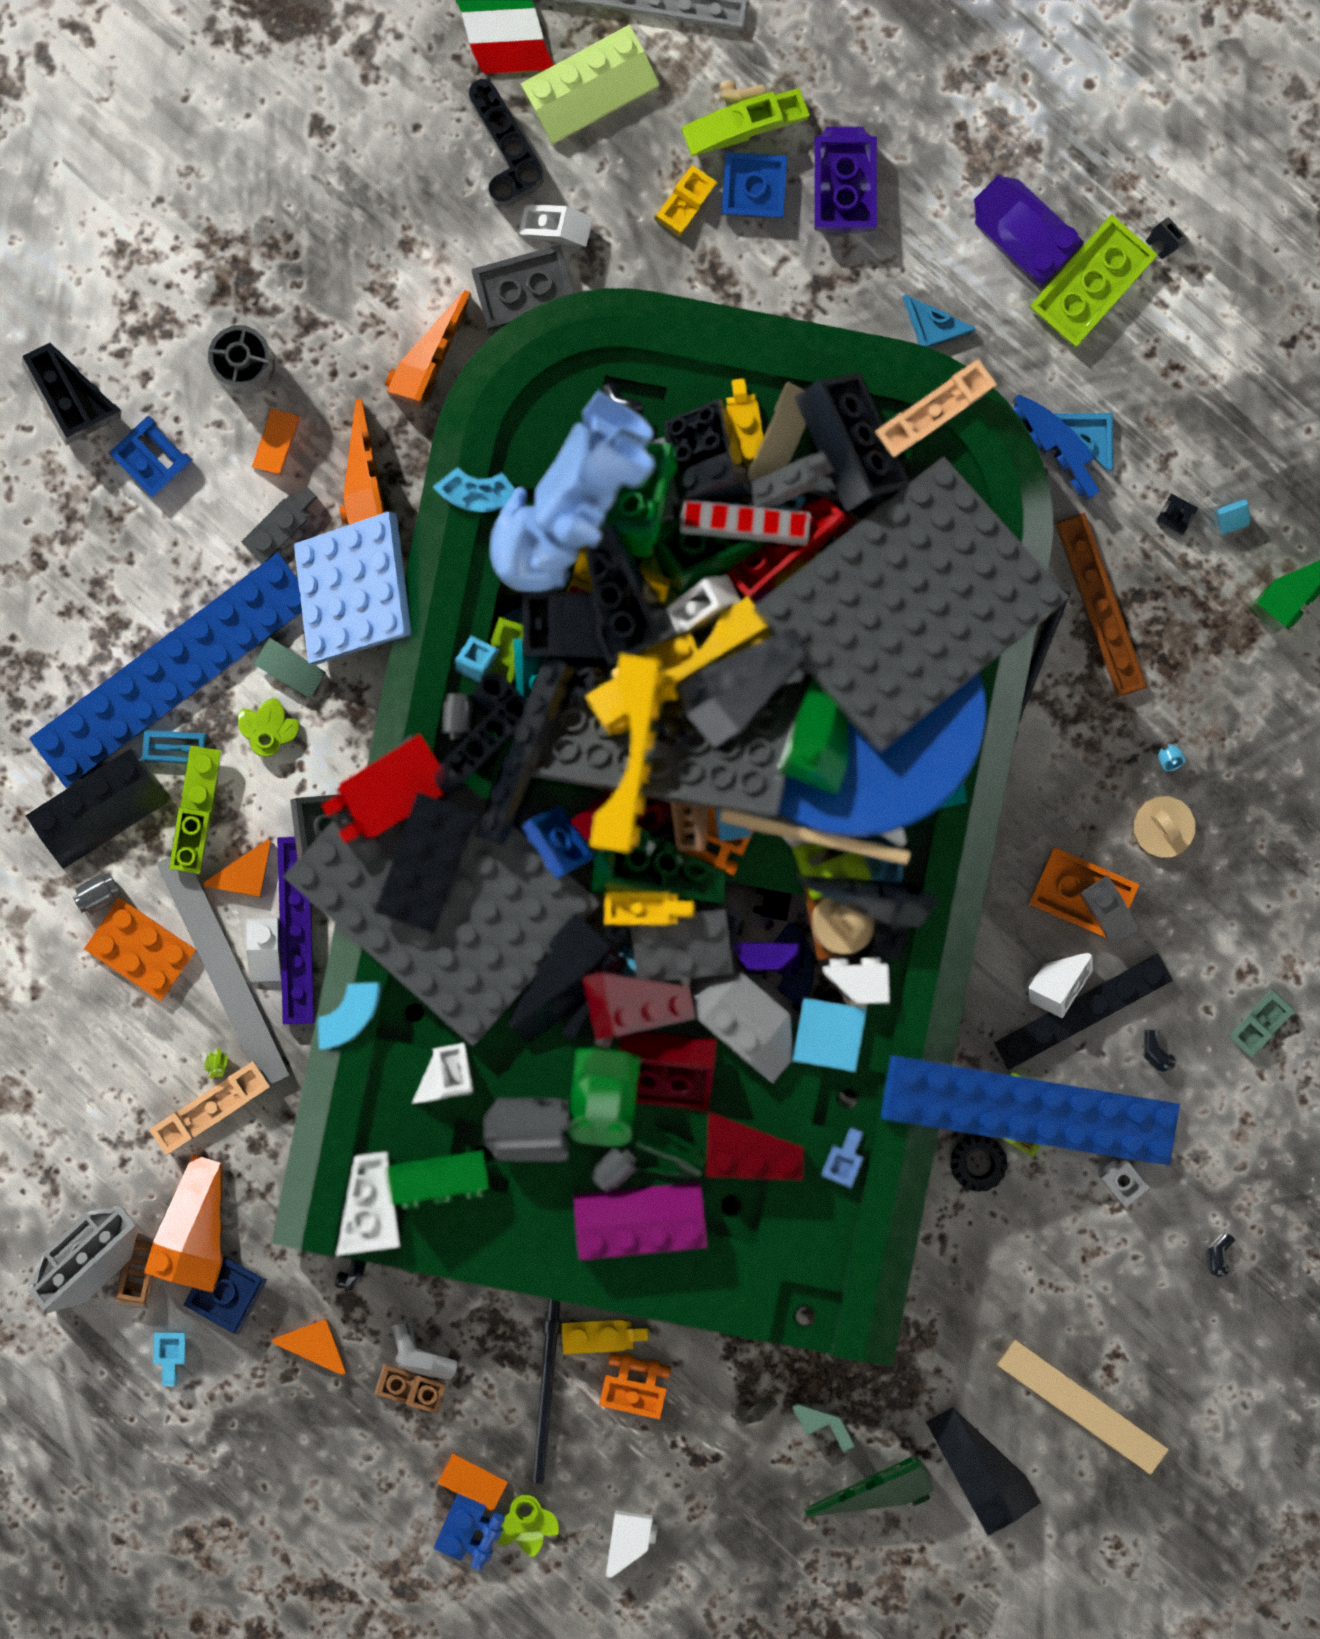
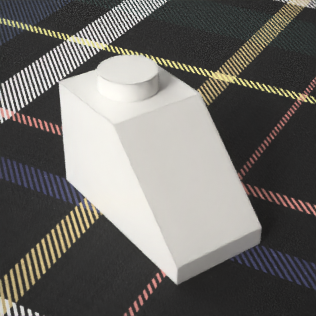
(556, 225)
(702, 604)
(263, 949)
(1059, 983)
(629, 1540)

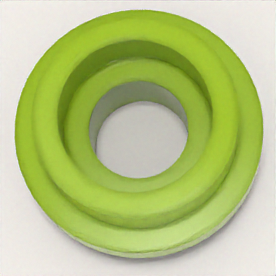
(216, 1063)

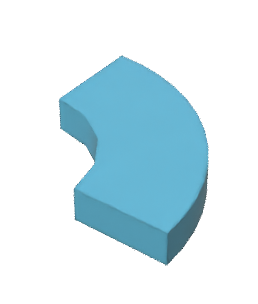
(475, 493)
(350, 1017)

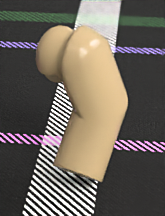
(734, 95)

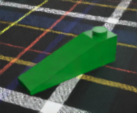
(817, 742)

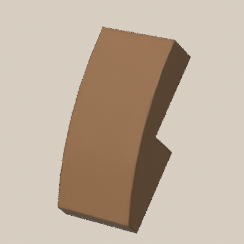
(410, 1388)

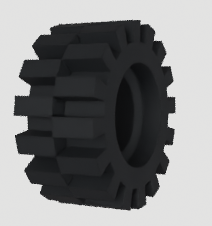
(997, 1169)

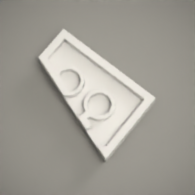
(368, 1215)

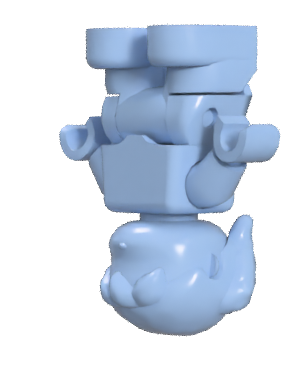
(539, 542)

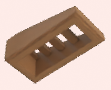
(699, 827)
(123, 1284)

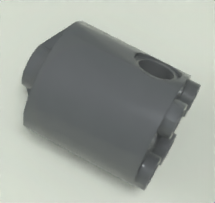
(226, 359)
(527, 1129)

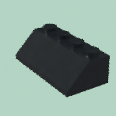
(844, 428)
(97, 808)

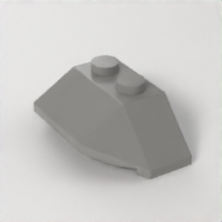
(745, 1020)
(83, 1259)

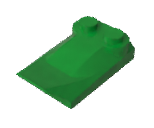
(640, 508)
(603, 1097)

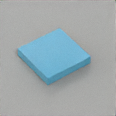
(829, 1034)

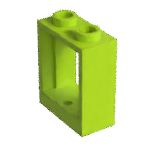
(501, 637)

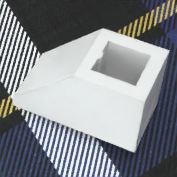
(860, 982)

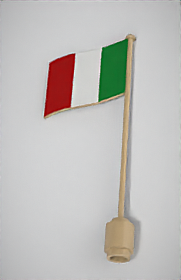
(505, 35)

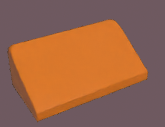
(276, 442)
(472, 1481)

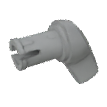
(417, 1360)

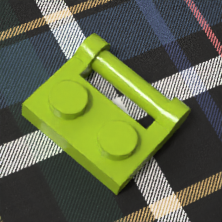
(846, 865)

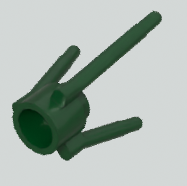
(689, 1162)

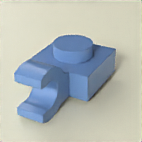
(843, 1162)

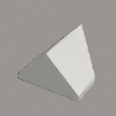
(446, 1075)

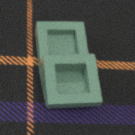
(289, 668)
(1261, 1022)

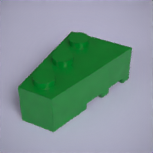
(437, 1179)

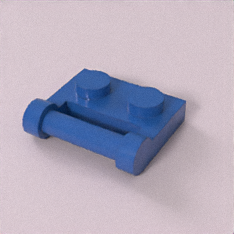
(143, 464)

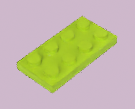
(1093, 281)

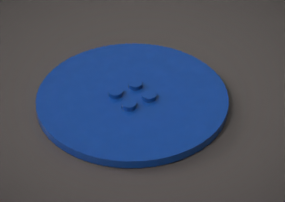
(903, 780)

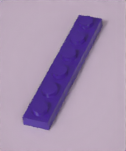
(295, 942)

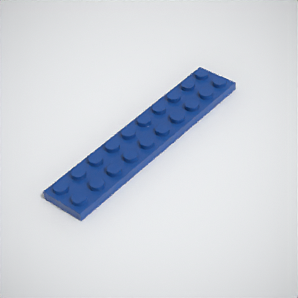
(170, 671)
(1029, 1110)

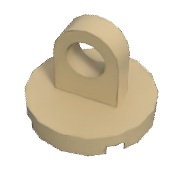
(1164, 827)
(841, 927)

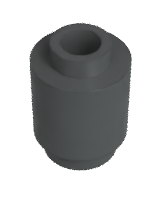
(458, 716)
(96, 893)
(614, 1168)

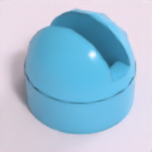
(1171, 758)

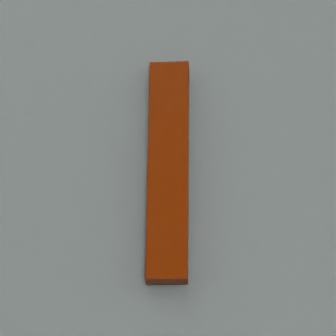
(1100, 605)

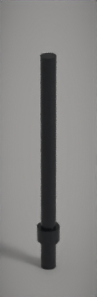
(1040, 654)
(551, 1328)

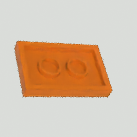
(1064, 880)
(140, 949)

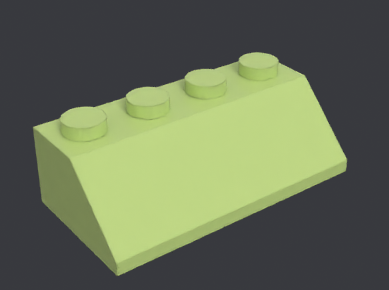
(590, 84)

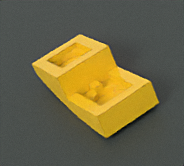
(685, 200)

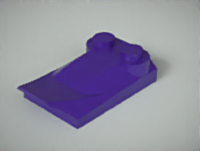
(845, 181)
(1025, 228)
(770, 955)

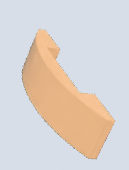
(935, 408)
(209, 1108)

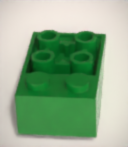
(1283, 598)

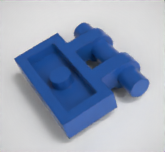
(460, 1527)

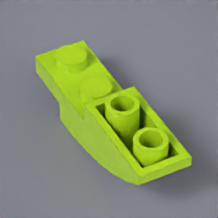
(744, 119)
(195, 809)

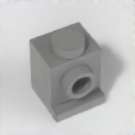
(1126, 1194)

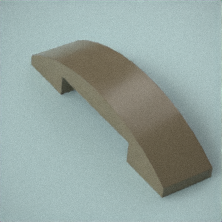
(779, 438)

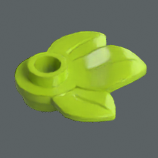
(270, 723)
(528, 1529)

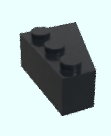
(68, 396)

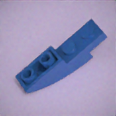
(1053, 433)

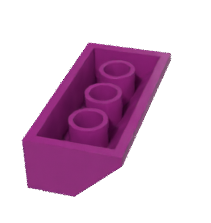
(639, 1220)

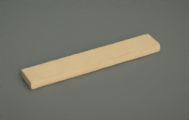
(804, 834)
(1082, 1407)

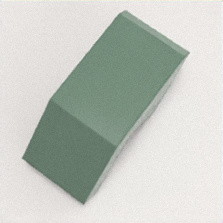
(815, 1419)

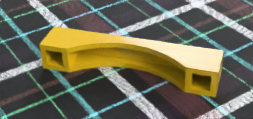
(735, 632)
(637, 685)

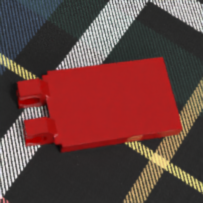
(386, 790)

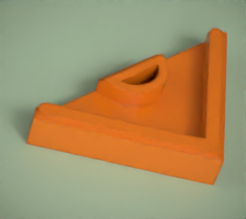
(245, 874)
(315, 1344)

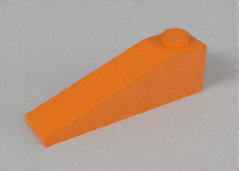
(421, 366)
(362, 485)
(189, 1236)

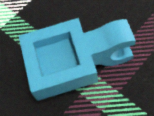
(169, 1350)

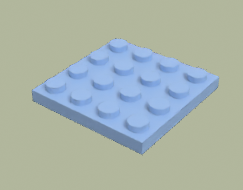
(352, 588)

